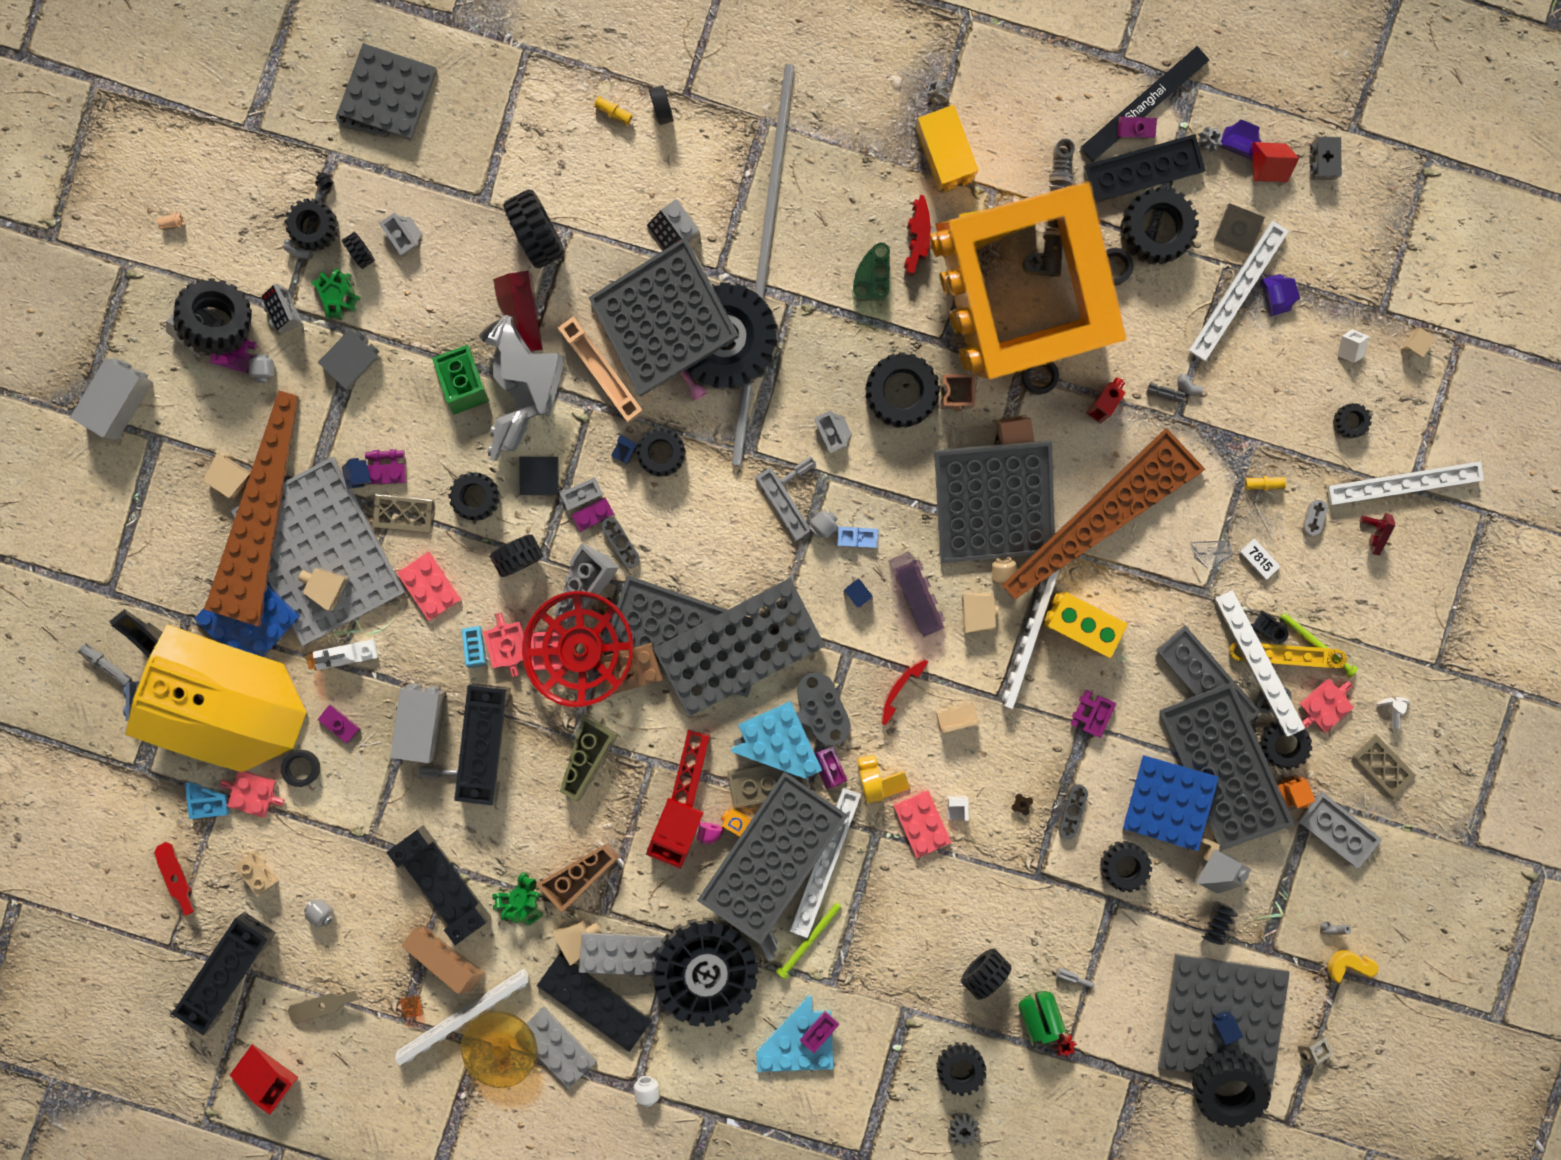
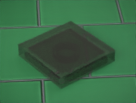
(1239, 228)

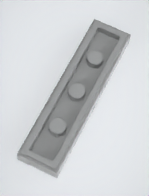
(783, 504)

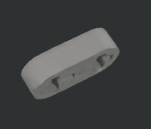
(1319, 518)

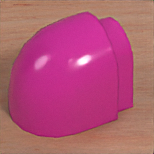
(709, 833)

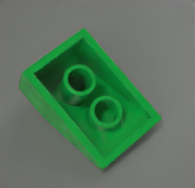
(460, 379)

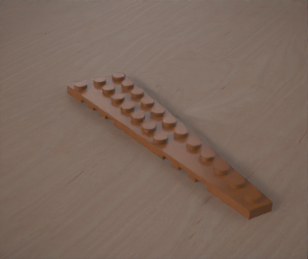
(1138, 486)
(245, 563)

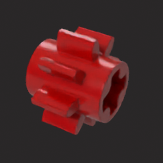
(1064, 1050)

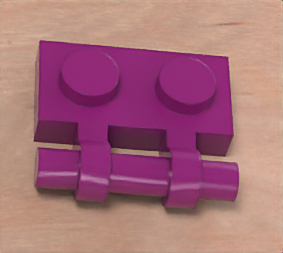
(236, 360)
(386, 473)
(1098, 716)

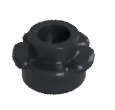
(324, 181)

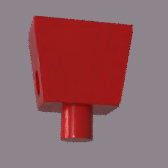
(1107, 400)

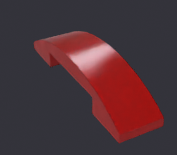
(888, 710)

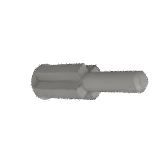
(800, 469)
(435, 772)
(1072, 977)

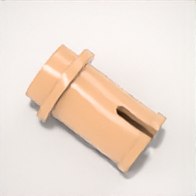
(174, 220)

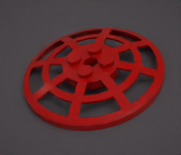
(567, 648)

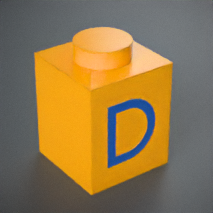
(735, 821)

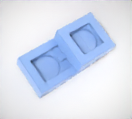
(858, 537)

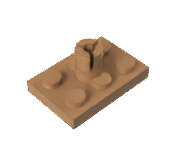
(643, 670)

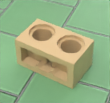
(256, 873)

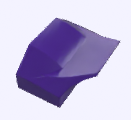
(1240, 137)
(1280, 293)

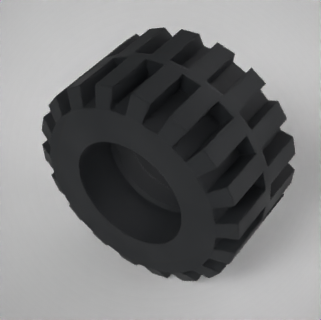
(298, 216)
(645, 445)
(458, 492)
(516, 555)
(1288, 760)
(1139, 874)
(986, 974)
(961, 1084)

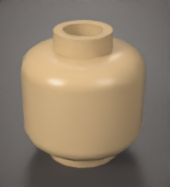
(1003, 569)

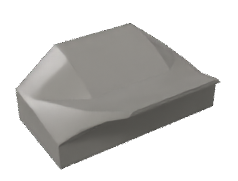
(401, 232)
(833, 430)
(769, 946)

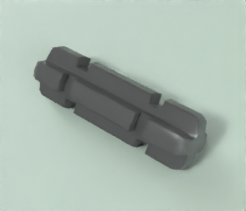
(1165, 392)

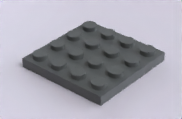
(387, 91)

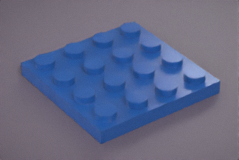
(276, 621)
(1170, 802)

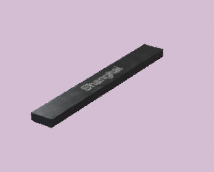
(1146, 101)

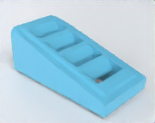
(482, 654)

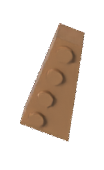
(575, 879)
(443, 960)

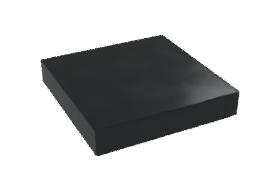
(539, 475)

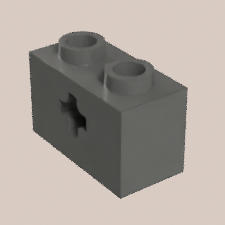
(1331, 149)

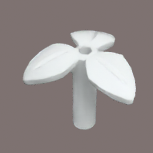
(1398, 707)

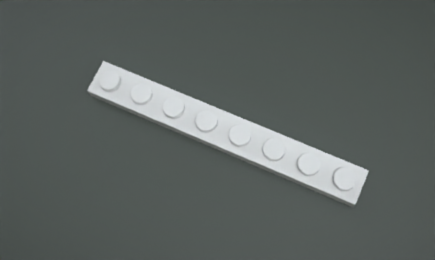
(1238, 291)
(1405, 483)
(1028, 641)
(1259, 663)
(823, 868)
(457, 1020)

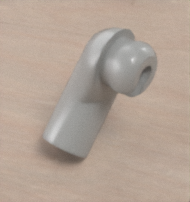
(295, 251)
(1187, 387)
(1329, 929)

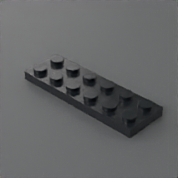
(1144, 168)
(594, 1003)

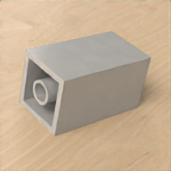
(111, 398)
(418, 723)

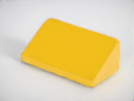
(895, 783)

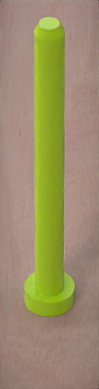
(1350, 670)
(783, 972)

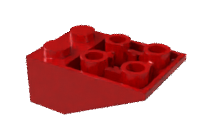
(674, 833)
(263, 1078)

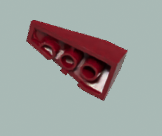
(518, 300)

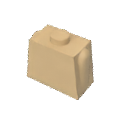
(226, 477)
(979, 612)

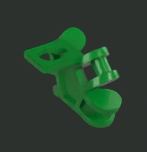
(334, 293)
(520, 902)

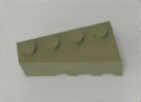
(588, 753)

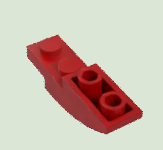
(921, 229)

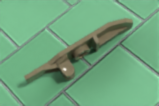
(312, 1009)

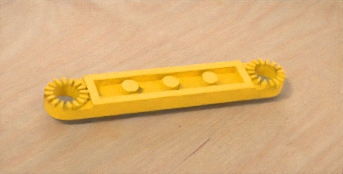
(1297, 655)

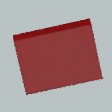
(1273, 162)

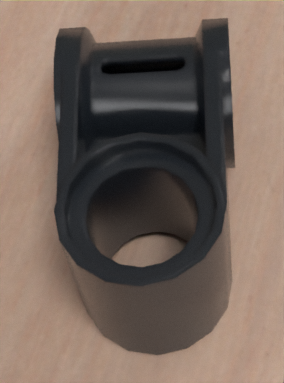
(1267, 625)

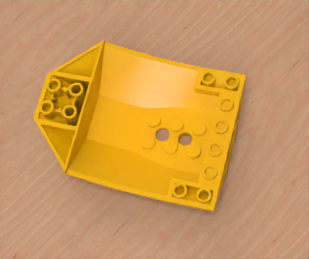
(246, 710)

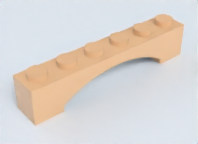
(601, 369)

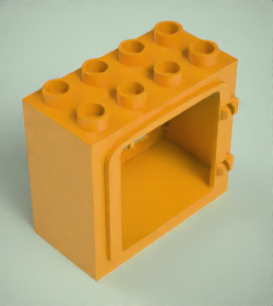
(1088, 267)

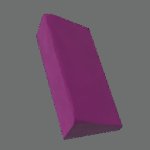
(832, 771)

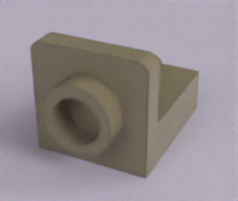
(1315, 1051)

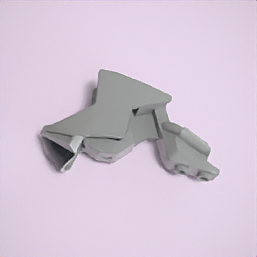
(526, 377)

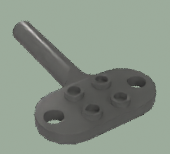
(820, 710)

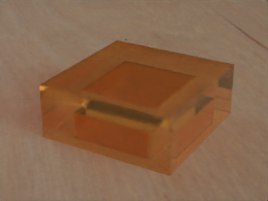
(411, 1006)

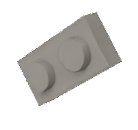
(581, 494)

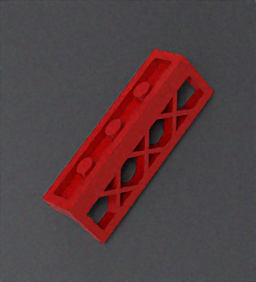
(697, 767)

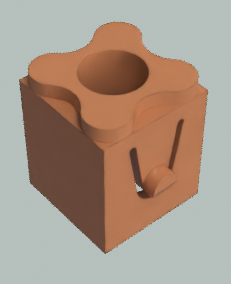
(966, 382)
(1015, 430)

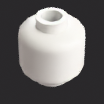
(646, 1091)

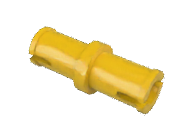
(613, 110)
(1265, 483)

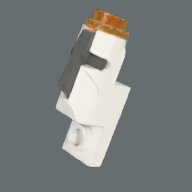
(342, 655)

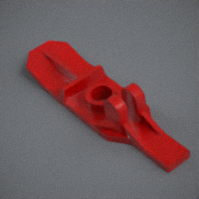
(169, 868)

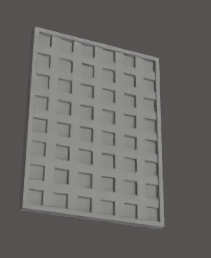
(327, 530)

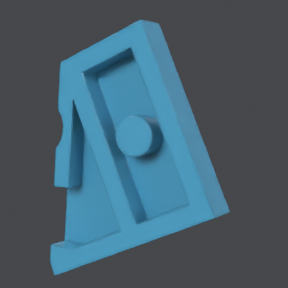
(205, 802)

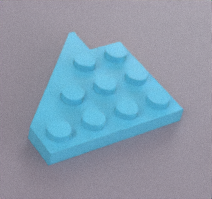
(778, 741)
(786, 1052)

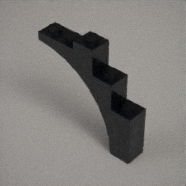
(145, 638)

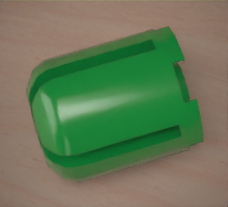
(1050, 1014)

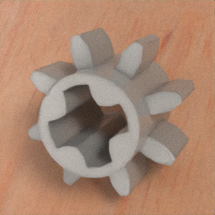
(939, 91)
(1210, 138)

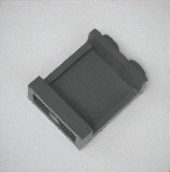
(349, 358)

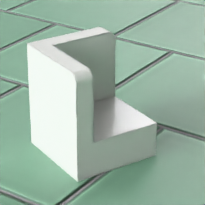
(1353, 346)
(957, 808)

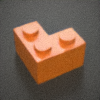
(1296, 792)

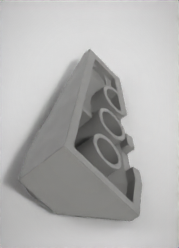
(589, 573)

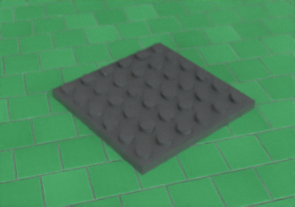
(663, 317)
(994, 500)
(1211, 986)

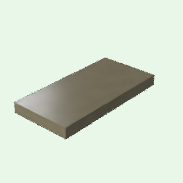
(754, 783)

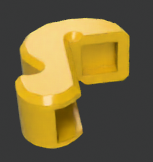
(870, 779)
(1346, 958)

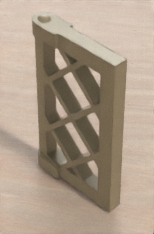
(392, 525)
(1398, 764)

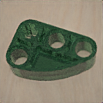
(867, 278)

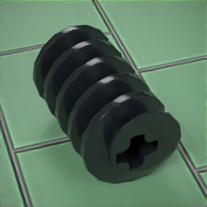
(1220, 924)

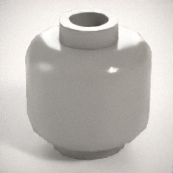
(261, 368)
(824, 524)
(319, 913)

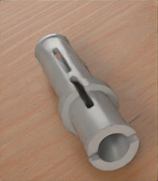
(98, 659)

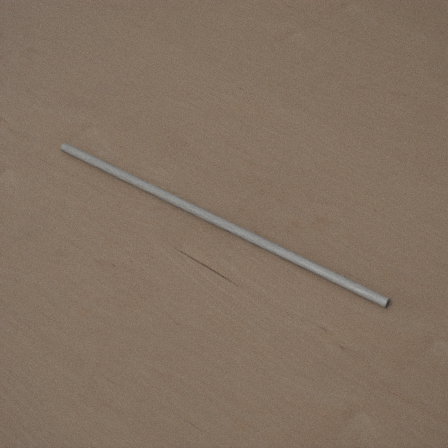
(765, 243)

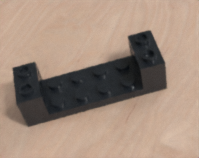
(481, 744)
(440, 884)
(222, 973)

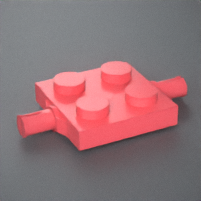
(505, 644)
(1326, 705)
(252, 793)

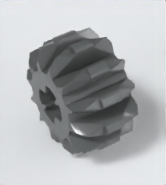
(971, 1132)

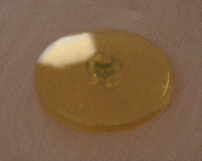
(499, 1049)

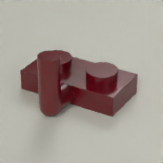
(1384, 529)

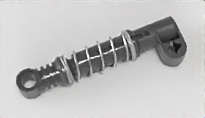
(1053, 249)

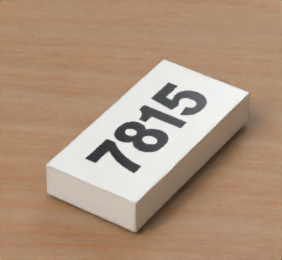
(1259, 559)

